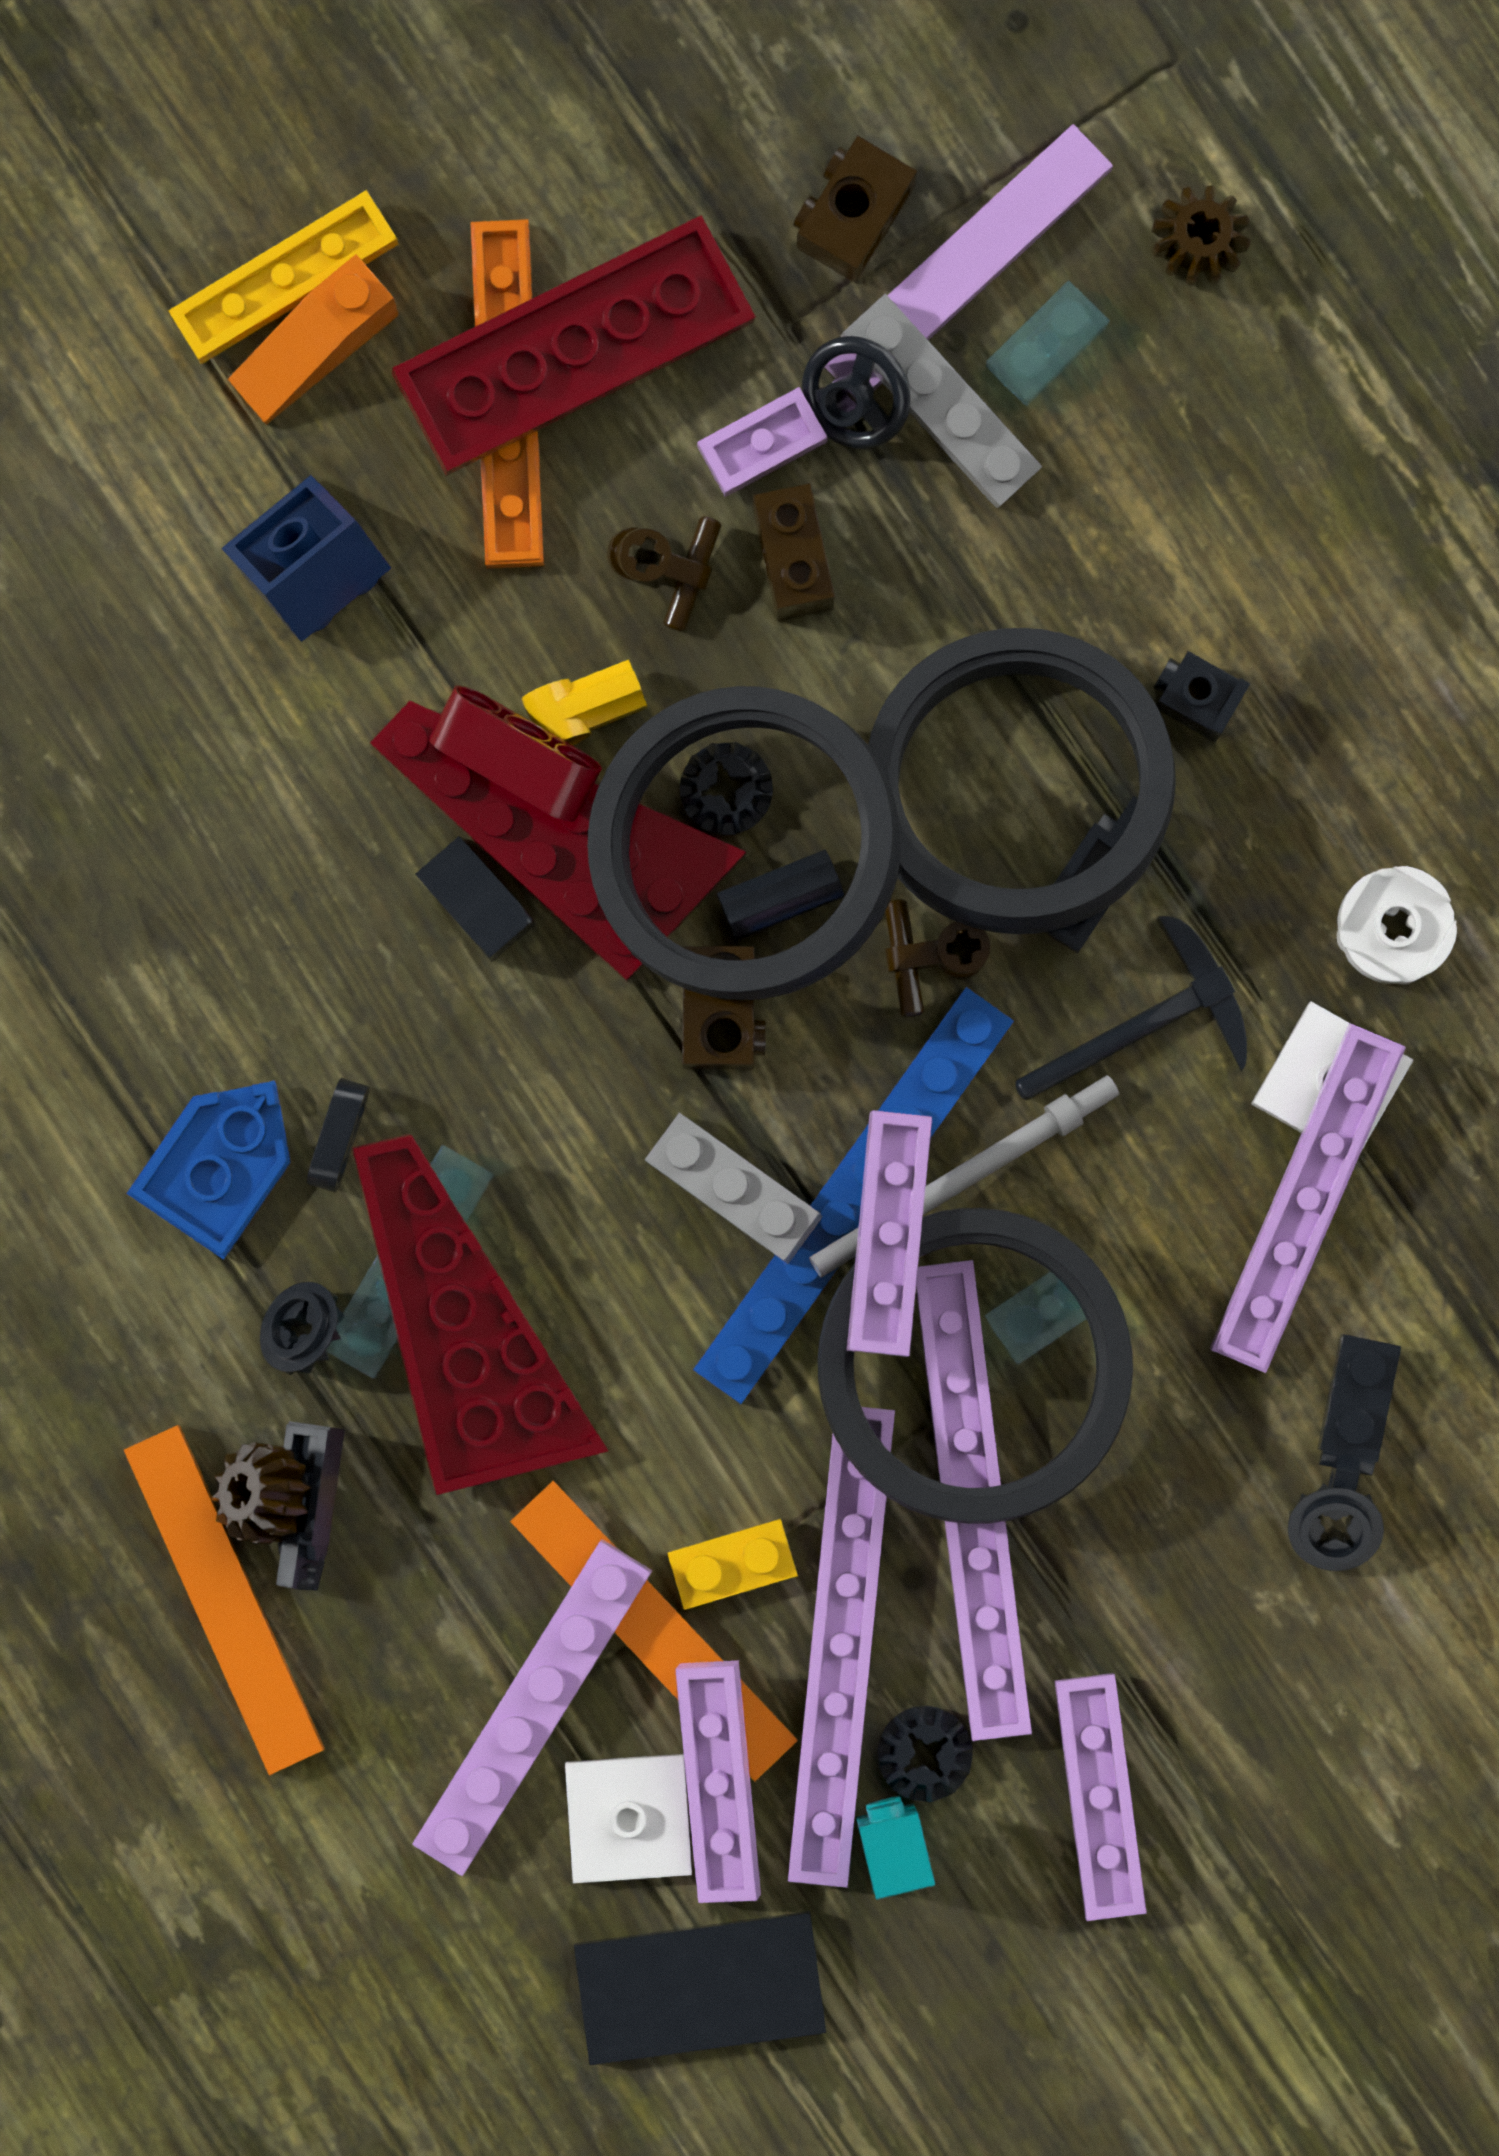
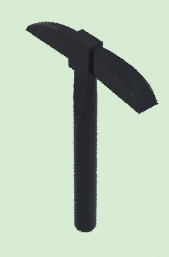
(1209, 989)

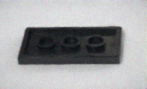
(699, 1988)

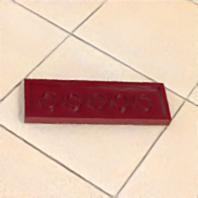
(573, 345)

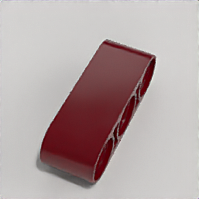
(515, 753)

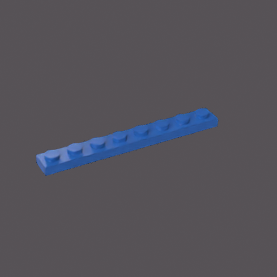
(788, 1290)

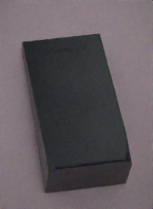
(475, 899)

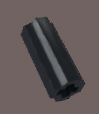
(780, 894)

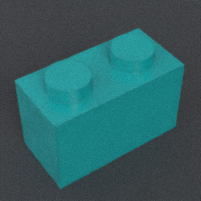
(894, 1848)

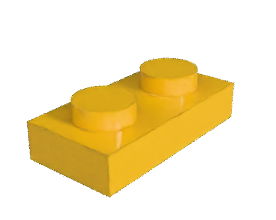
(732, 1564)

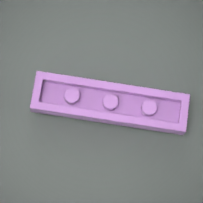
(889, 1233)
(718, 1781)
(1100, 1797)

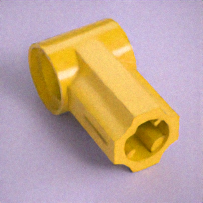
(580, 706)

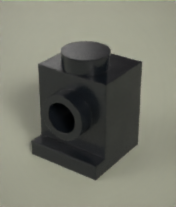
(1203, 716)

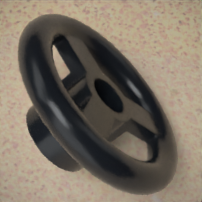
(837, 410)

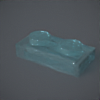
(1047, 343)
(1035, 1317)

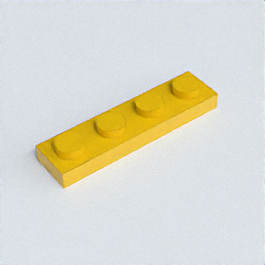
(281, 277)

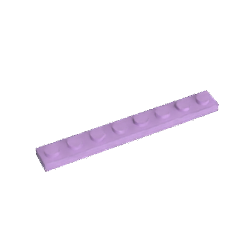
(969, 1459)
(838, 1668)

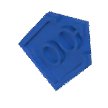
(217, 1165)

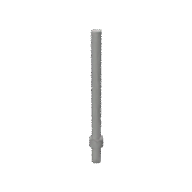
(1059, 1117)

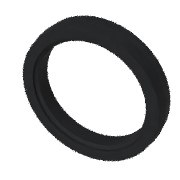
(1072, 662)
(653, 748)
(1087, 1446)

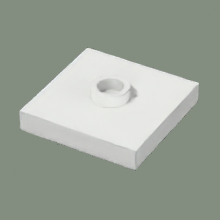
(1303, 1066)
(628, 1818)

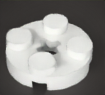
(1429, 918)

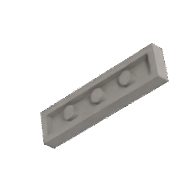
(948, 405)

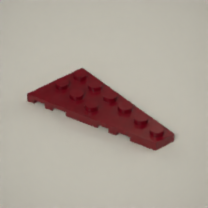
(548, 856)

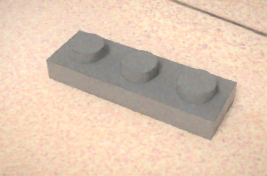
(733, 1188)

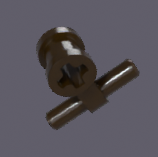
(689, 572)
(907, 957)

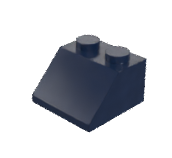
(307, 558)

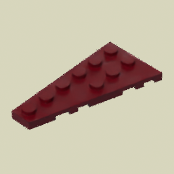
(470, 1357)

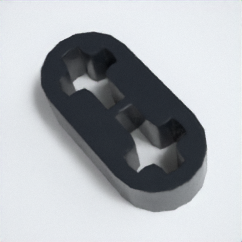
(338, 1135)

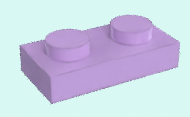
(762, 442)

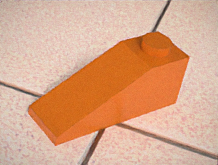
(314, 339)

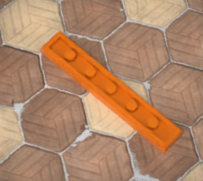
(513, 473)
(224, 1600)
(651, 1624)

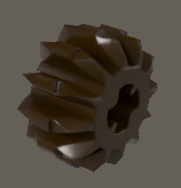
(1210, 218)
(260, 1493)

